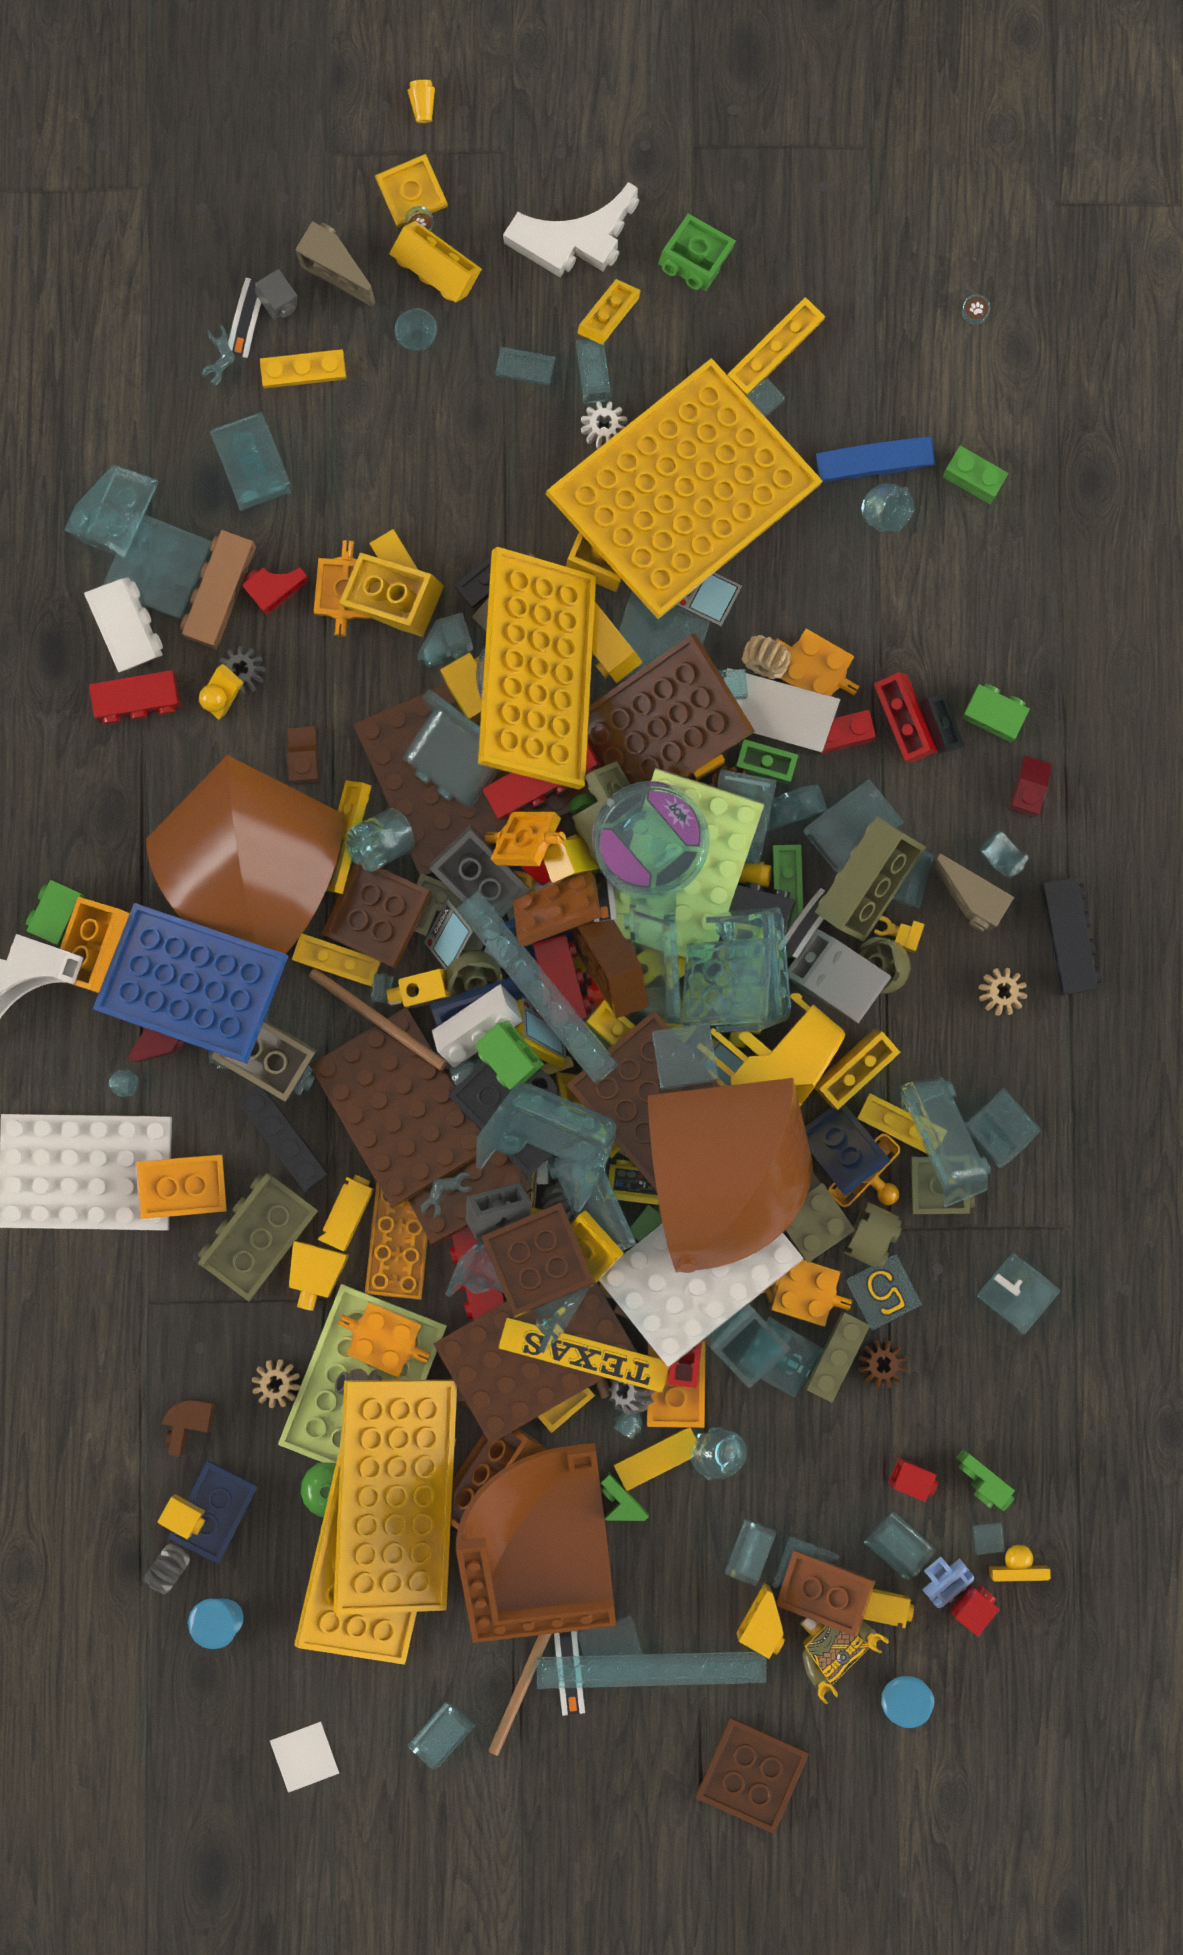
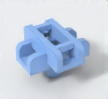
(947, 1581)

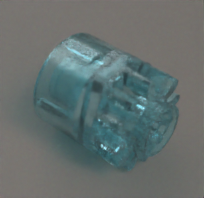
(380, 839)

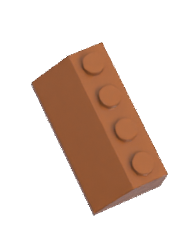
(484, 1463)

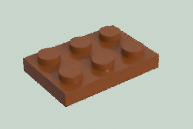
(556, 908)
(825, 1593)

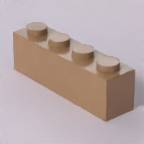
(218, 589)

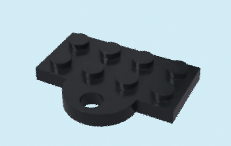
(482, 1095)

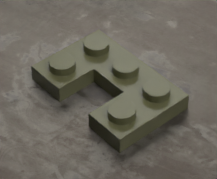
(436, 903)

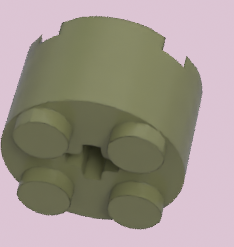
(872, 1235)

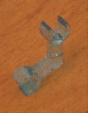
(226, 358)
(437, 1190)

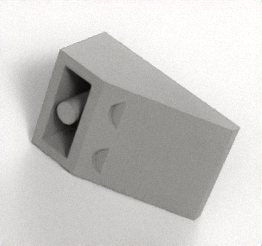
(837, 976)

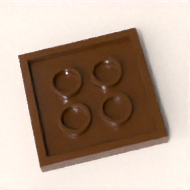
(377, 914)
(538, 1260)
(752, 1775)

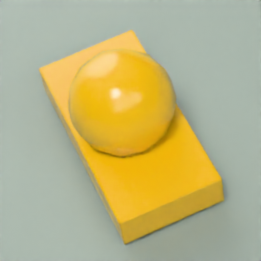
(220, 692)
(1019, 1567)

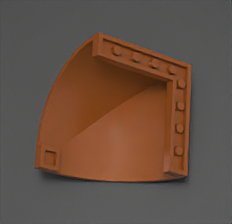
(246, 855)
(728, 1169)
(537, 1548)

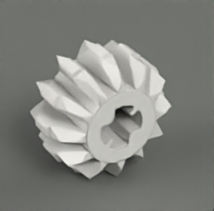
(602, 415)

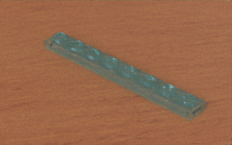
(537, 987)
(650, 1670)

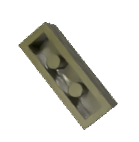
(837, 1356)

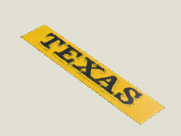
(586, 1356)

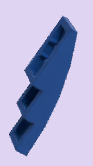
(876, 458)

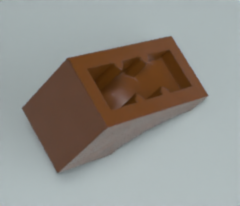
(303, 756)

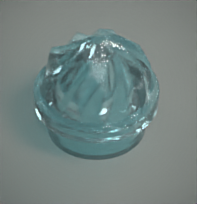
(123, 1083)
(628, 1424)

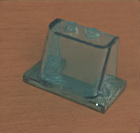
(448, 753)

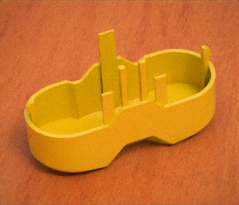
(799, 1055)

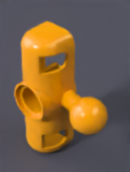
(886, 1192)

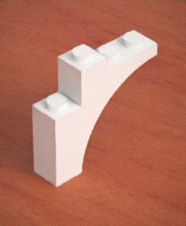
(589, 237)
(32, 966)

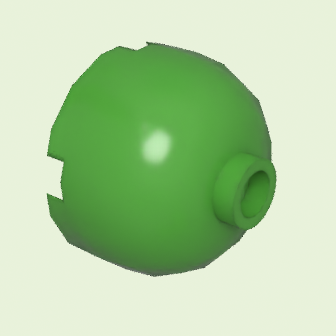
(316, 1487)

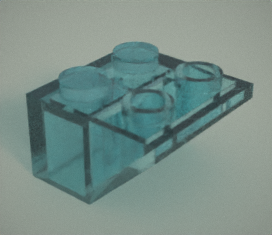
(1002, 1128)

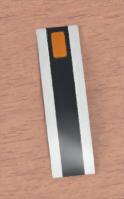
(244, 319)
(605, 898)
(804, 926)
(571, 1698)

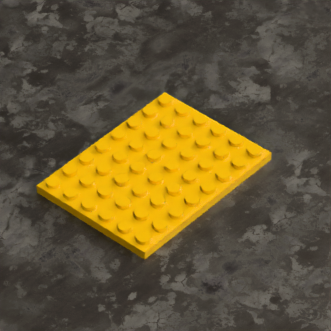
(684, 488)

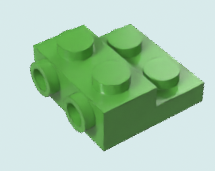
(696, 253)
(989, 1487)

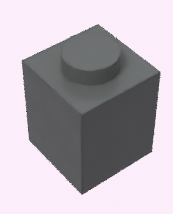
(276, 295)

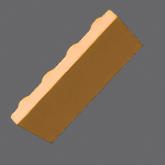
(396, 1251)

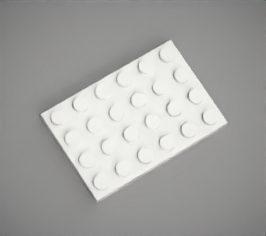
(78, 1170)
(685, 1308)

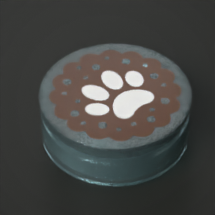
(421, 215)
(975, 309)

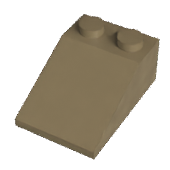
(327, 258)
(975, 897)
(274, 1062)

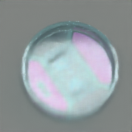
(650, 839)

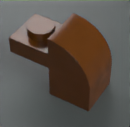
(185, 1415)

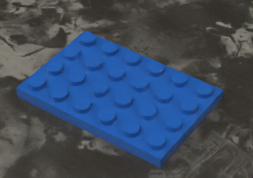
(190, 982)

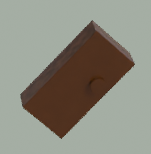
(612, 965)

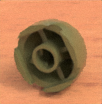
(890, 958)
(472, 971)

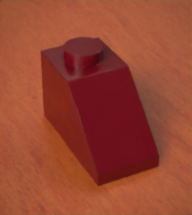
(1030, 787)
(154, 1045)

